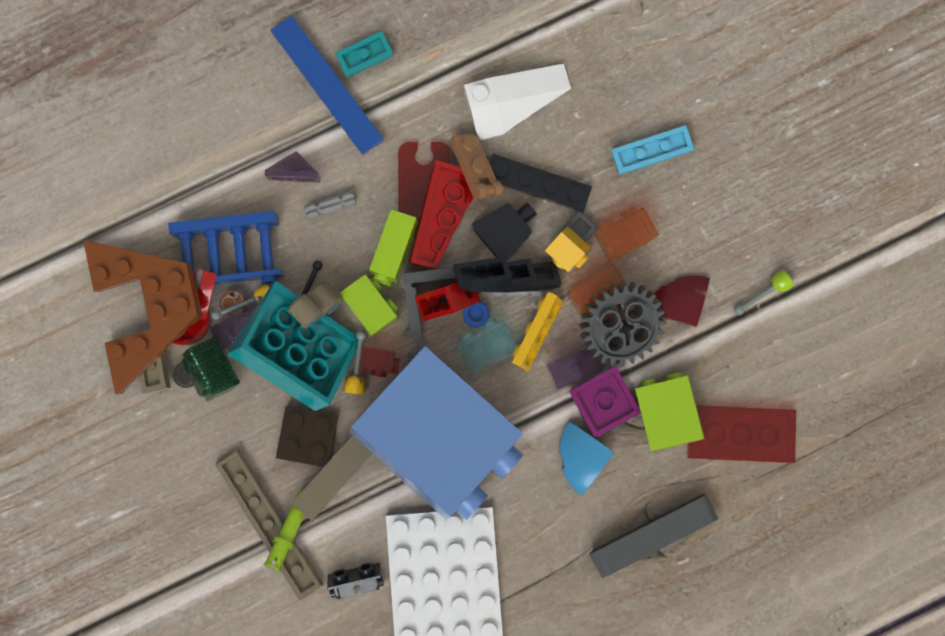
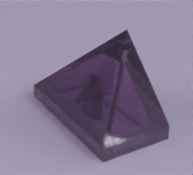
(293, 169)

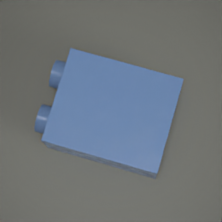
(438, 435)

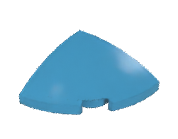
(582, 457)

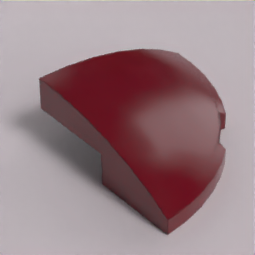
(683, 299)

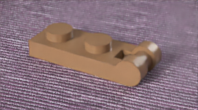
(475, 166)

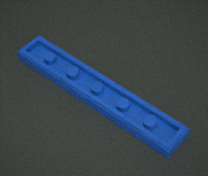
(327, 85)

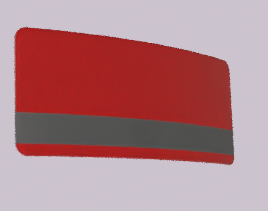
(204, 284)

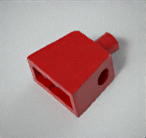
(431, 308)

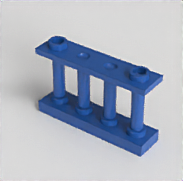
(237, 226)

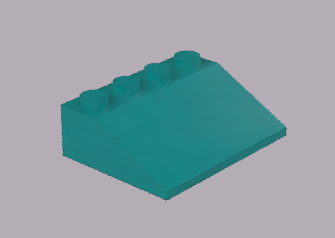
(294, 358)

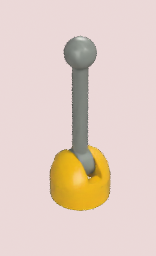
(257, 297)
(355, 383)

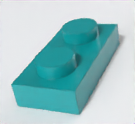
(364, 54)

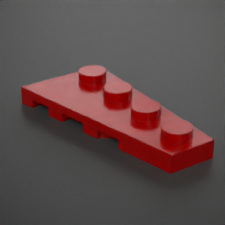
(441, 214)

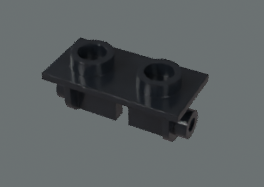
(342, 581)

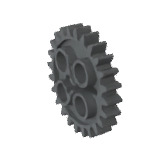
(645, 316)

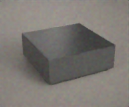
(582, 226)

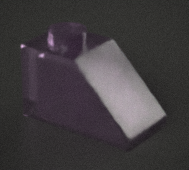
(228, 329)
(573, 368)

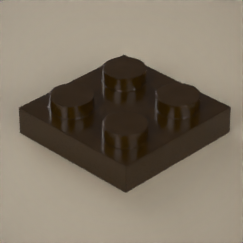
(307, 436)

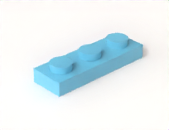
(652, 150)

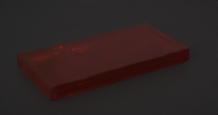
(745, 434)

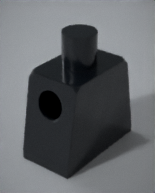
(505, 229)

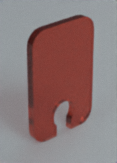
(414, 177)

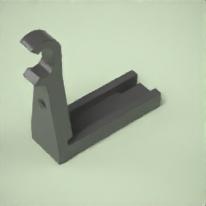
(413, 311)

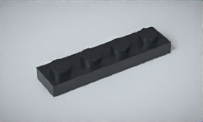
(540, 183)

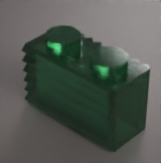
(210, 369)

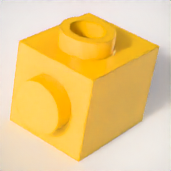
(568, 250)

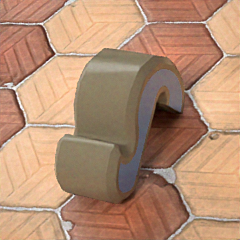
(316, 304)

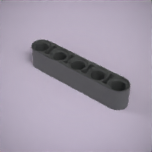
(653, 535)

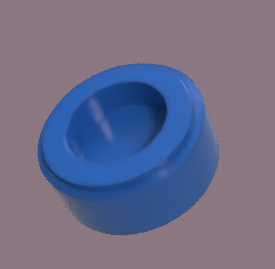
(476, 315)

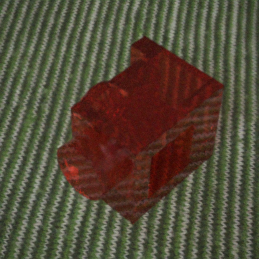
(379, 362)

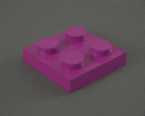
(604, 402)

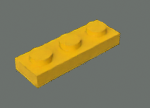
(537, 331)

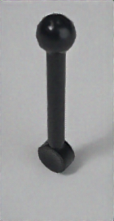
(317, 265)

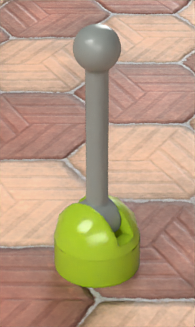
(780, 282)

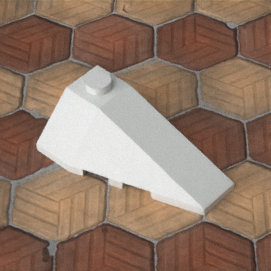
(508, 99)

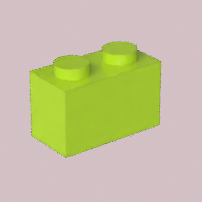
(369, 305)

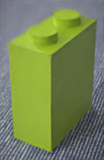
(393, 248)
(669, 412)

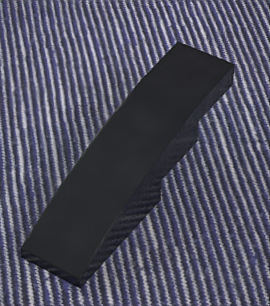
(505, 276)

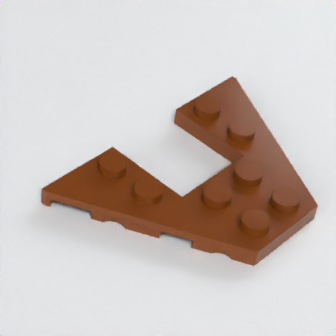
(169, 302)

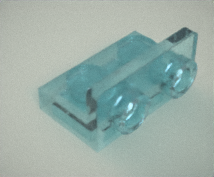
(487, 346)

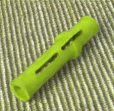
(285, 538)

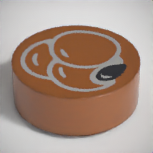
(231, 298)

